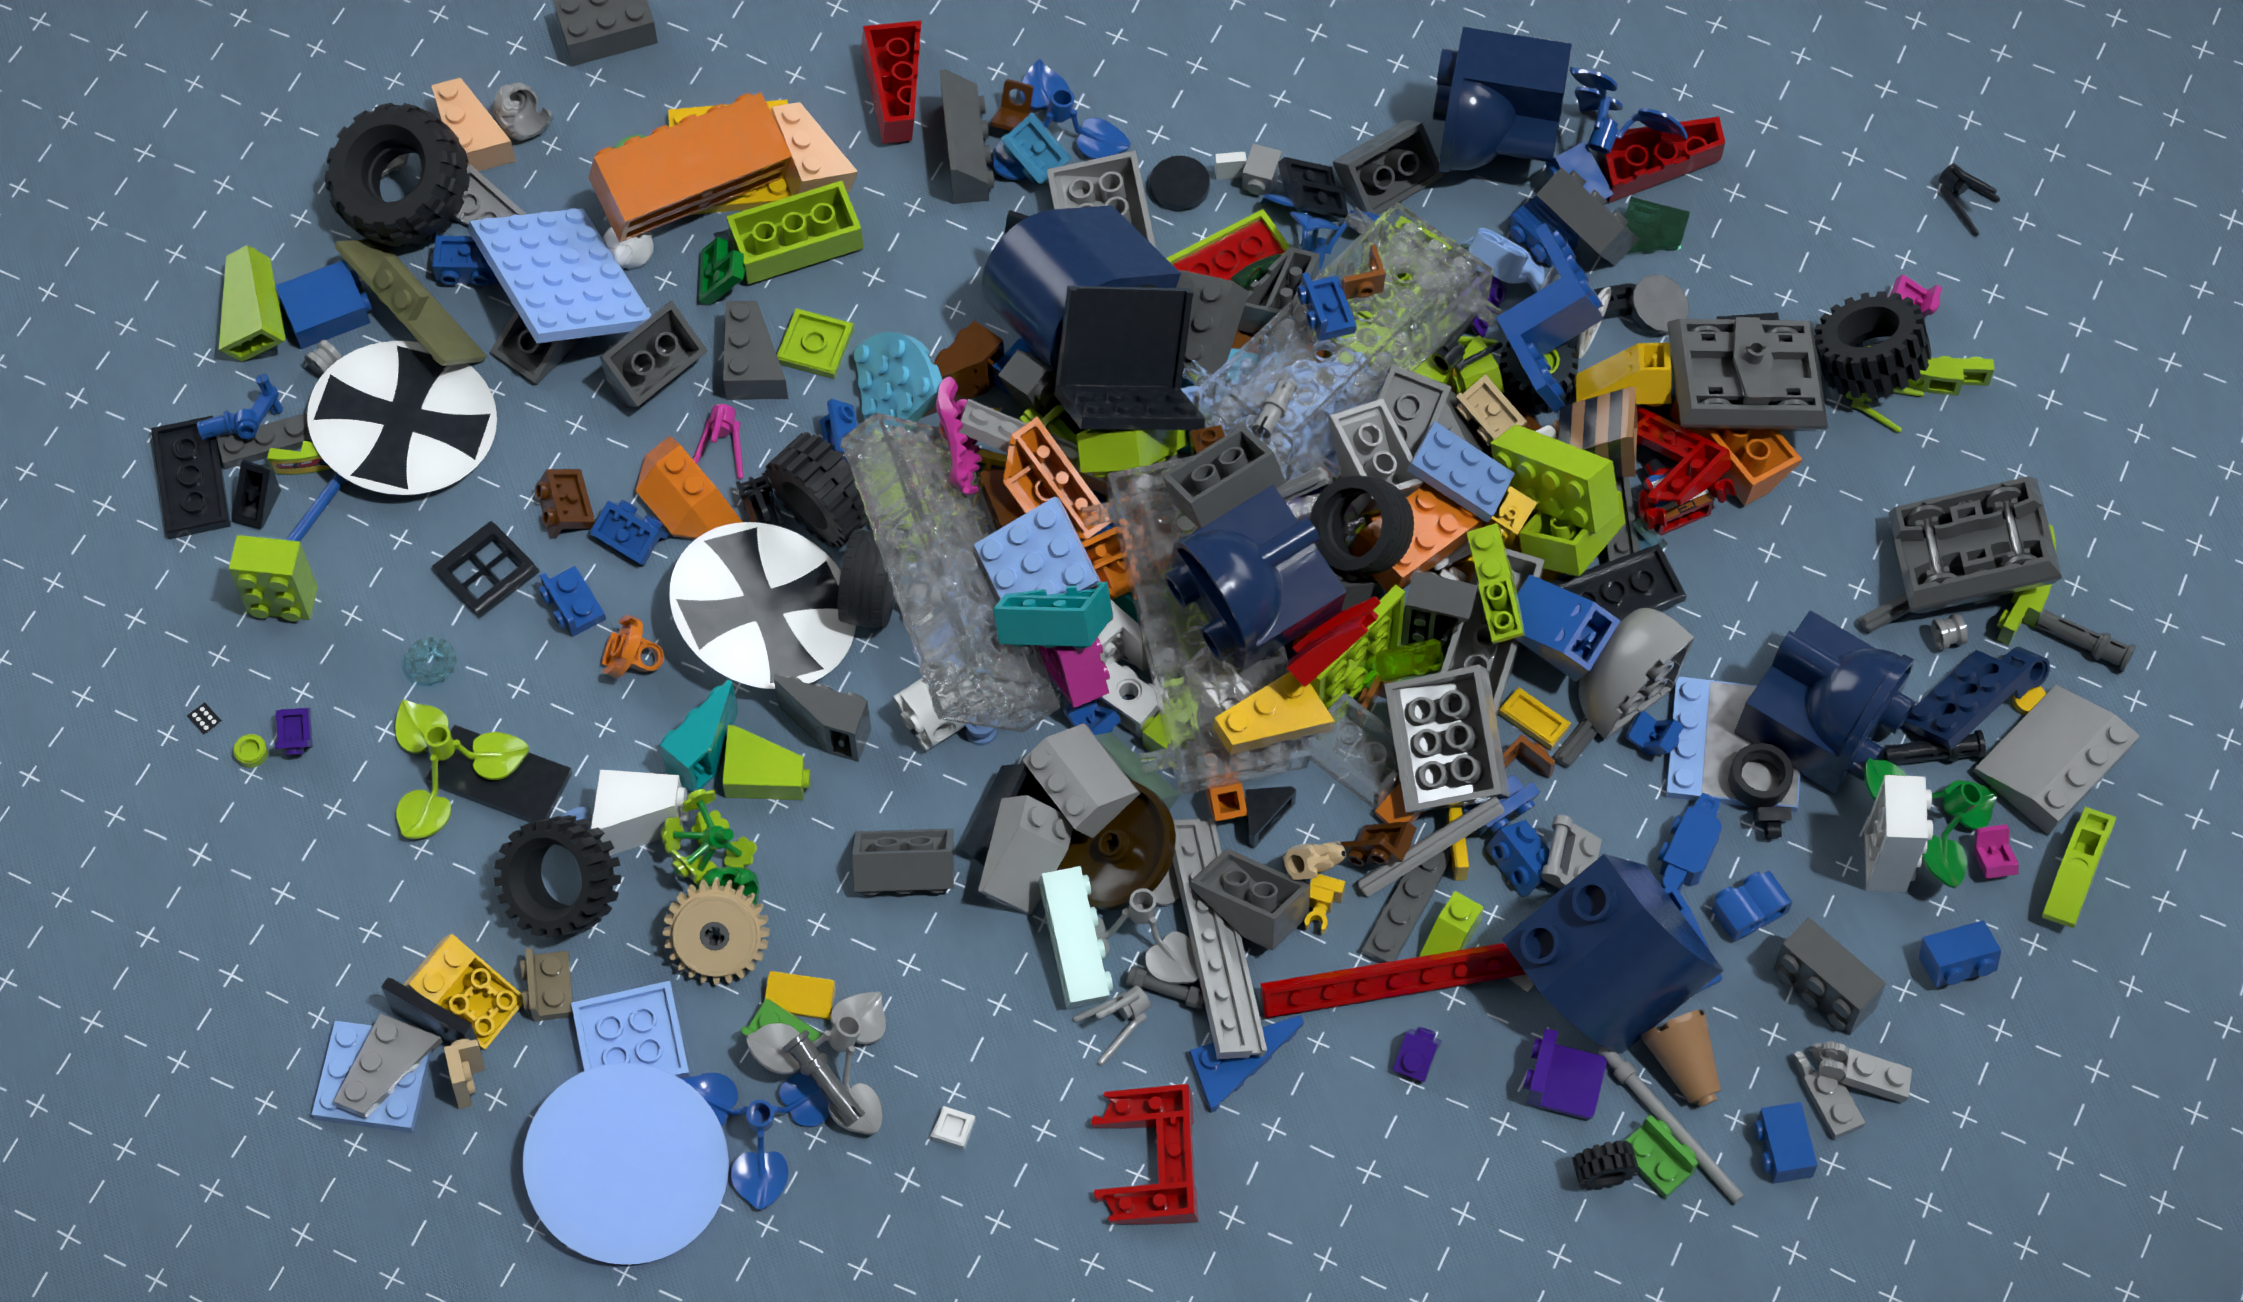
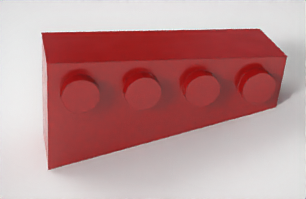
(892, 74)

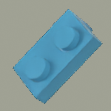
(1035, 149)

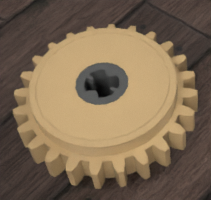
(739, 931)

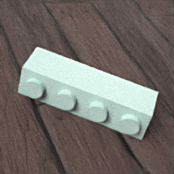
(1074, 937)

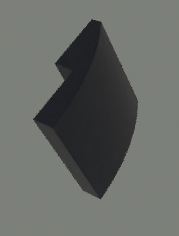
(1312, 187)

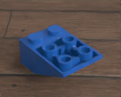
(1563, 626)

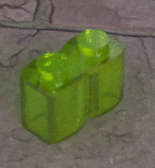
(1409, 660)

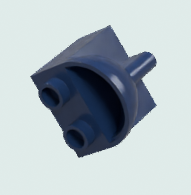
(1499, 98)
(1255, 579)
(1827, 701)

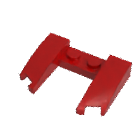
(1699, 459)
(1330, 639)
(1171, 1113)

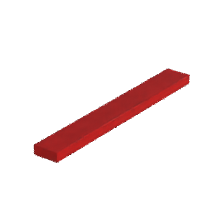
(1388, 979)

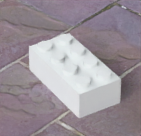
(1897, 833)

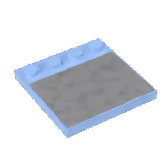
(1709, 744)

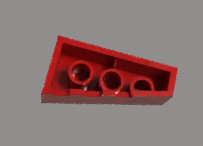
(1653, 157)

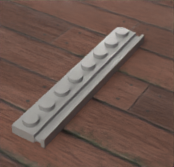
(996, 429)
(1216, 949)

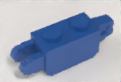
(1692, 844)

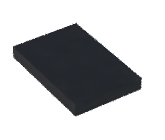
(426, 1013)

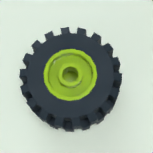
(1518, 385)

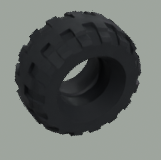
(364, 154)

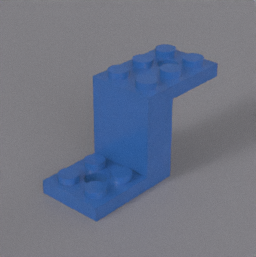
(1551, 317)

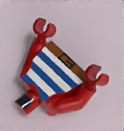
(1669, 516)

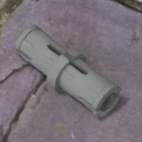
(1274, 407)

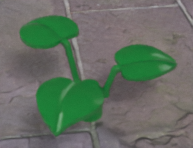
(1965, 800)

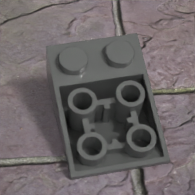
(830, 718)

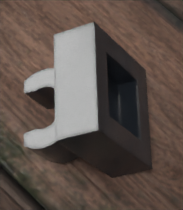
(1772, 818)

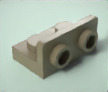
(549, 985)

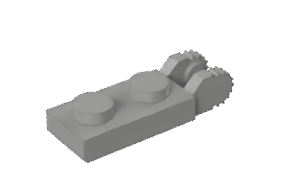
(1866, 1072)
(1829, 1096)

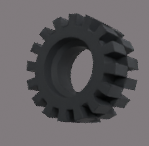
(1605, 1165)

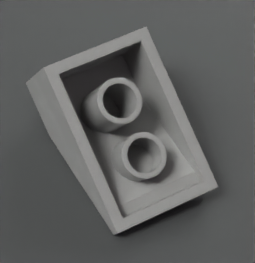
(1372, 446)
(1024, 844)

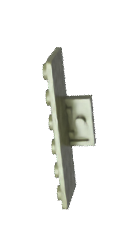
(410, 302)

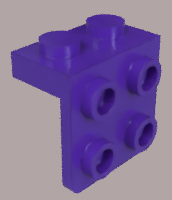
(1564, 1078)

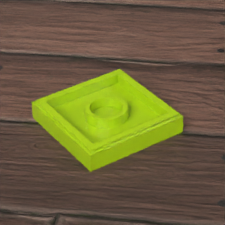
(815, 343)

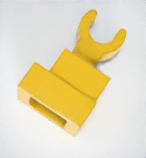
(1323, 892)

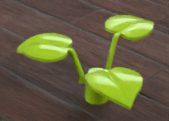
(428, 727)

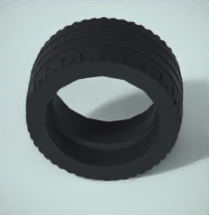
(1395, 530)
(864, 584)

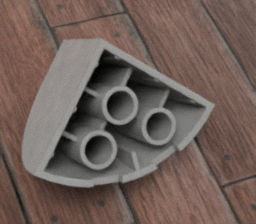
(1633, 669)

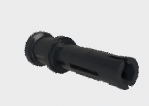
(1928, 750)

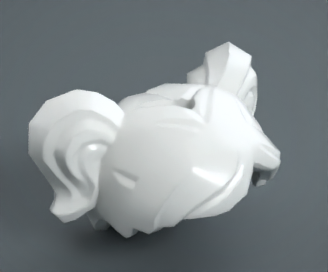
(631, 252)

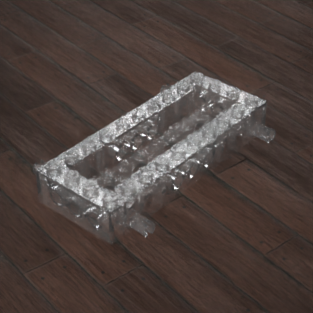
(1405, 329)
(939, 579)
(1184, 672)

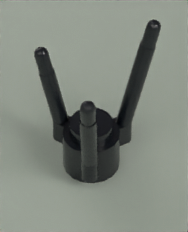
(1957, 180)
(1451, 353)

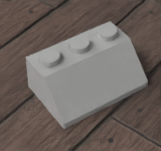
(1081, 778)

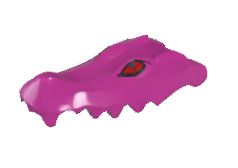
(961, 446)

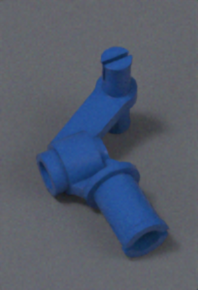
(245, 421)

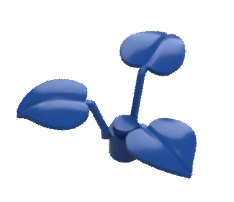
(1605, 129)
(1096, 138)
(1313, 241)
(763, 1175)

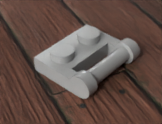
(1580, 852)

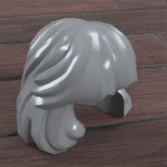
(518, 112)

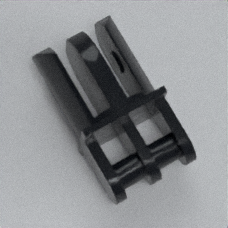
(758, 499)

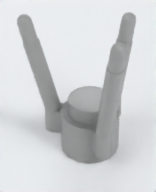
(1129, 1004)

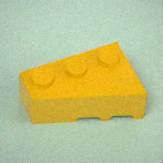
(1273, 715)

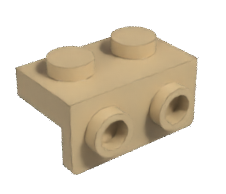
(1488, 409)

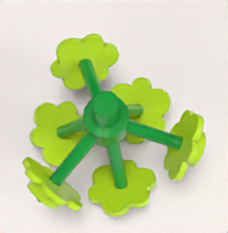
(711, 833)

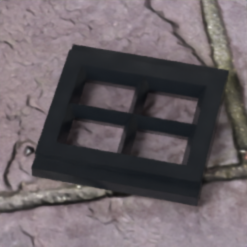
(503, 587)

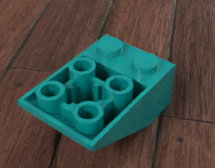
(700, 741)

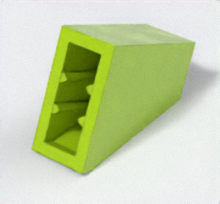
(762, 769)

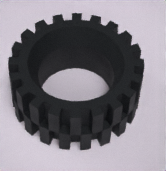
(1877, 366)
(818, 489)
(524, 884)

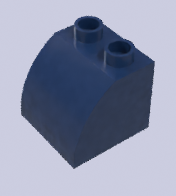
(1613, 952)

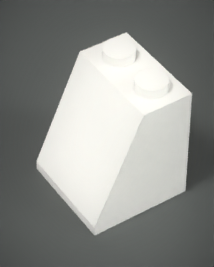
(635, 807)

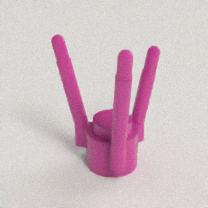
(721, 423)

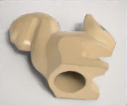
(1307, 859)

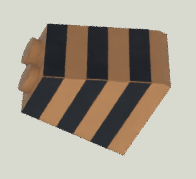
(1603, 427)

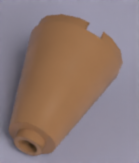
(1687, 1056)

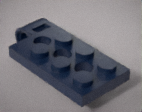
(2014, 674)

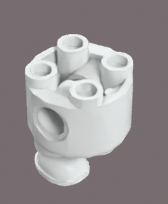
(919, 714)

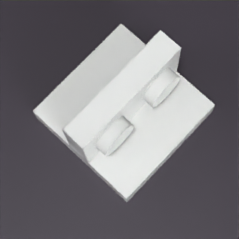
(1121, 639)

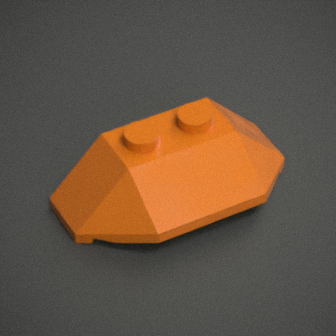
(1040, 470)
(682, 492)
(1108, 561)

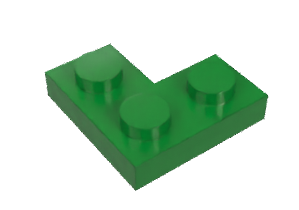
(719, 270)

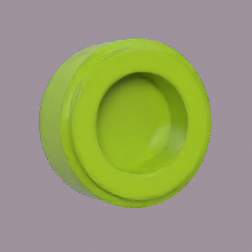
(250, 751)

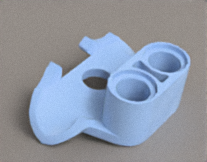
(1508, 259)

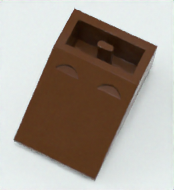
(970, 361)

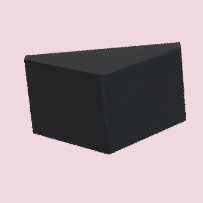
(255, 494)
(1266, 809)

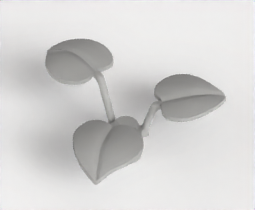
(1171, 959)
(853, 1020)

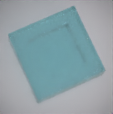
(1650, 535)

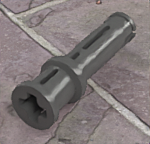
(2099, 644)
(815, 1065)

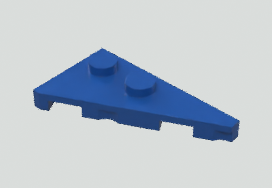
(1224, 1076)

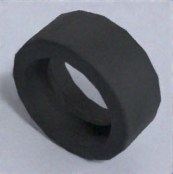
(1765, 753)

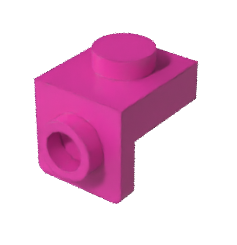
(1926, 299)
(1994, 852)

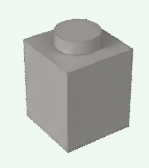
(1261, 170)

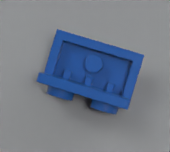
(1326, 307)
(838, 423)
(1520, 801)
(1520, 855)

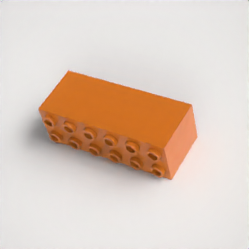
(689, 166)

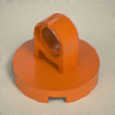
(625, 649)

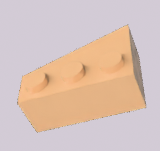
(476, 129)
(814, 155)

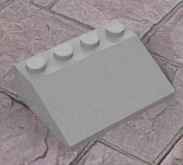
(1104, 182)
(1447, 739)
(2056, 756)

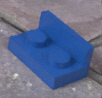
(460, 261)
(628, 531)
(573, 601)

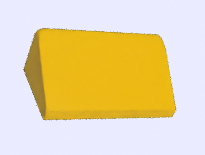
(802, 994)

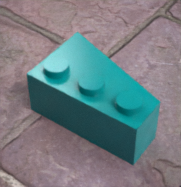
(1053, 619)

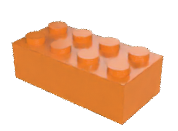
(1438, 532)

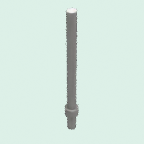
(1626, 1074)

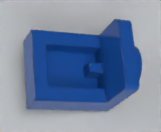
(1097, 718)
(1654, 735)

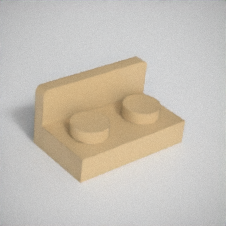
(464, 1060)

